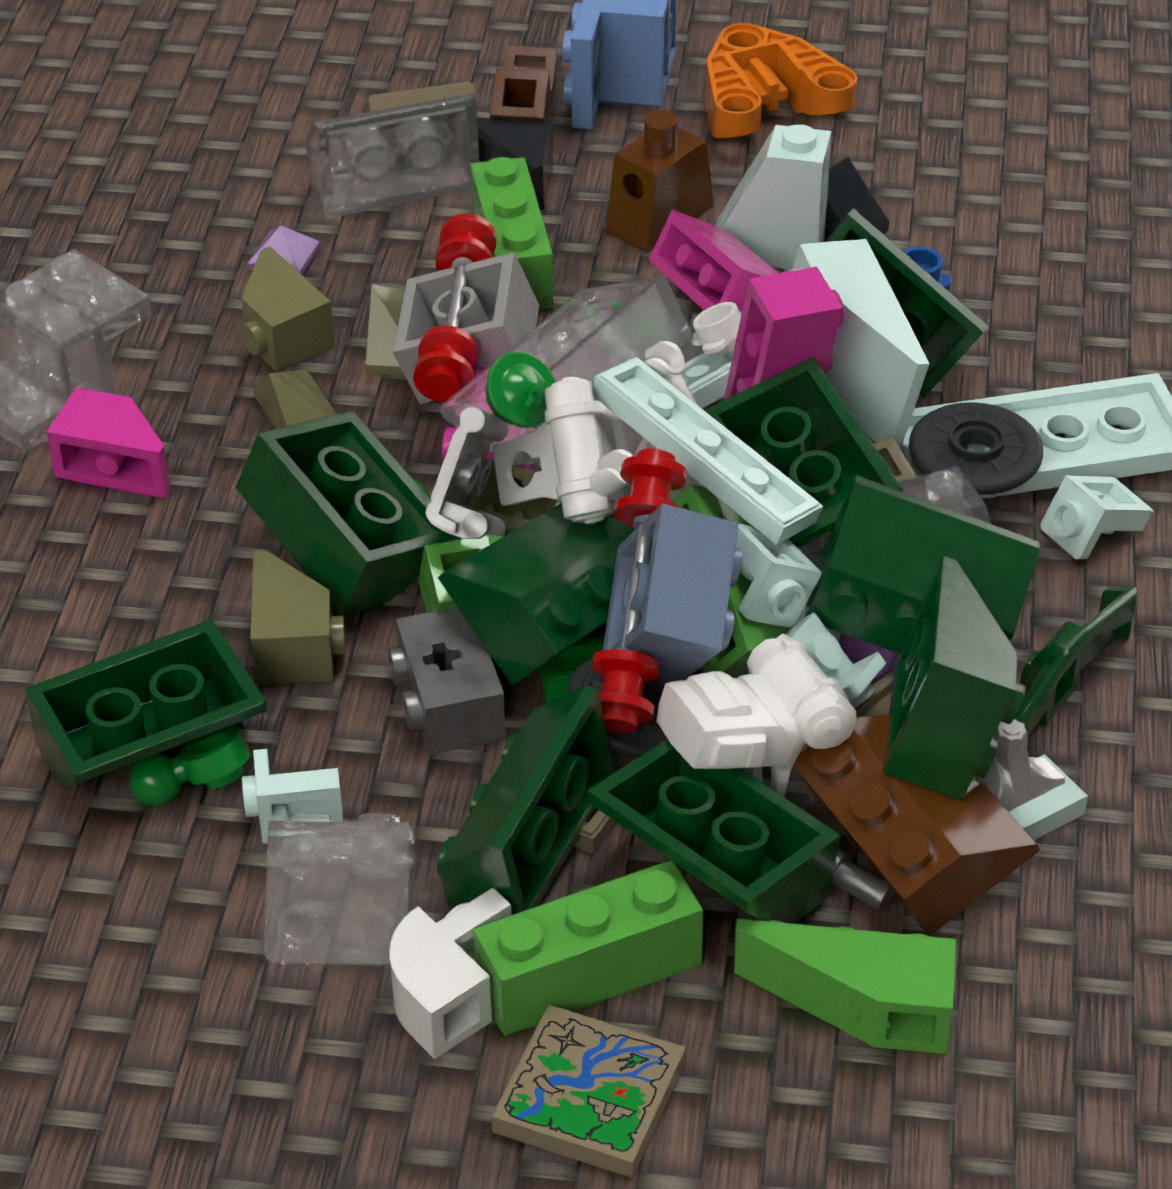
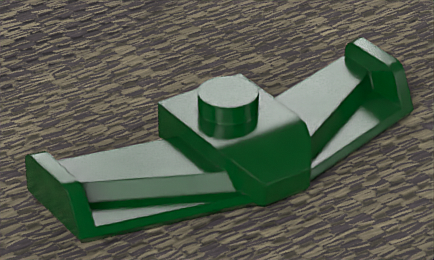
(1055, 669)

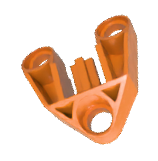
(766, 66)

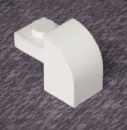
(434, 973)

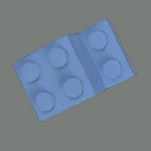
(618, 54)

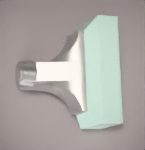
(1031, 787)

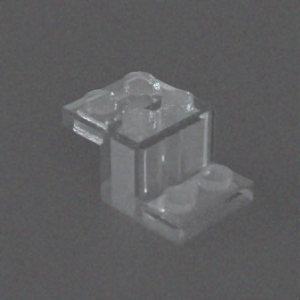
(57, 340)

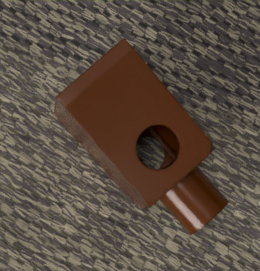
(657, 175)

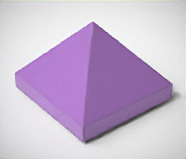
(291, 245)

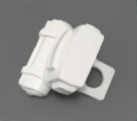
(569, 448)
(758, 715)

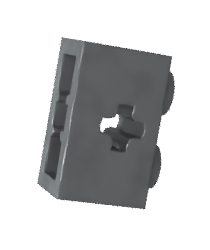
(448, 681)

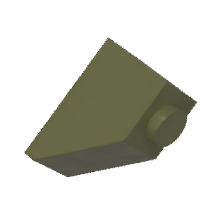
(284, 314)
(291, 625)

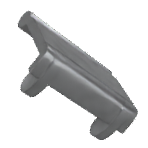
(465, 475)

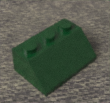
(936, 317)
(341, 508)
(888, 554)
(538, 589)
(140, 703)
(532, 805)
(724, 832)

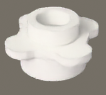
(717, 328)

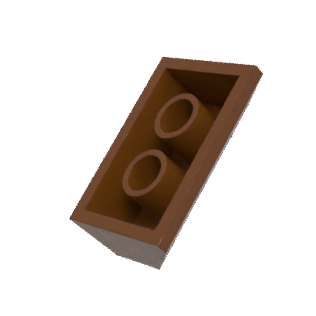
(920, 842)

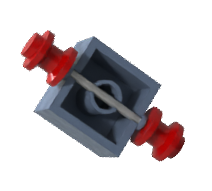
(665, 592)

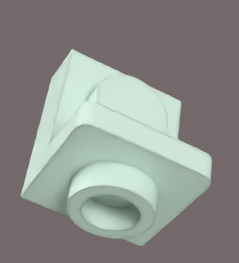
(1091, 507)
(779, 578)
(833, 661)
(288, 793)

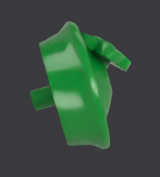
(517, 389)

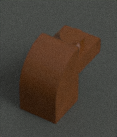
(525, 84)

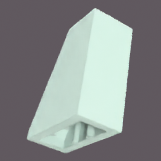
(782, 195)

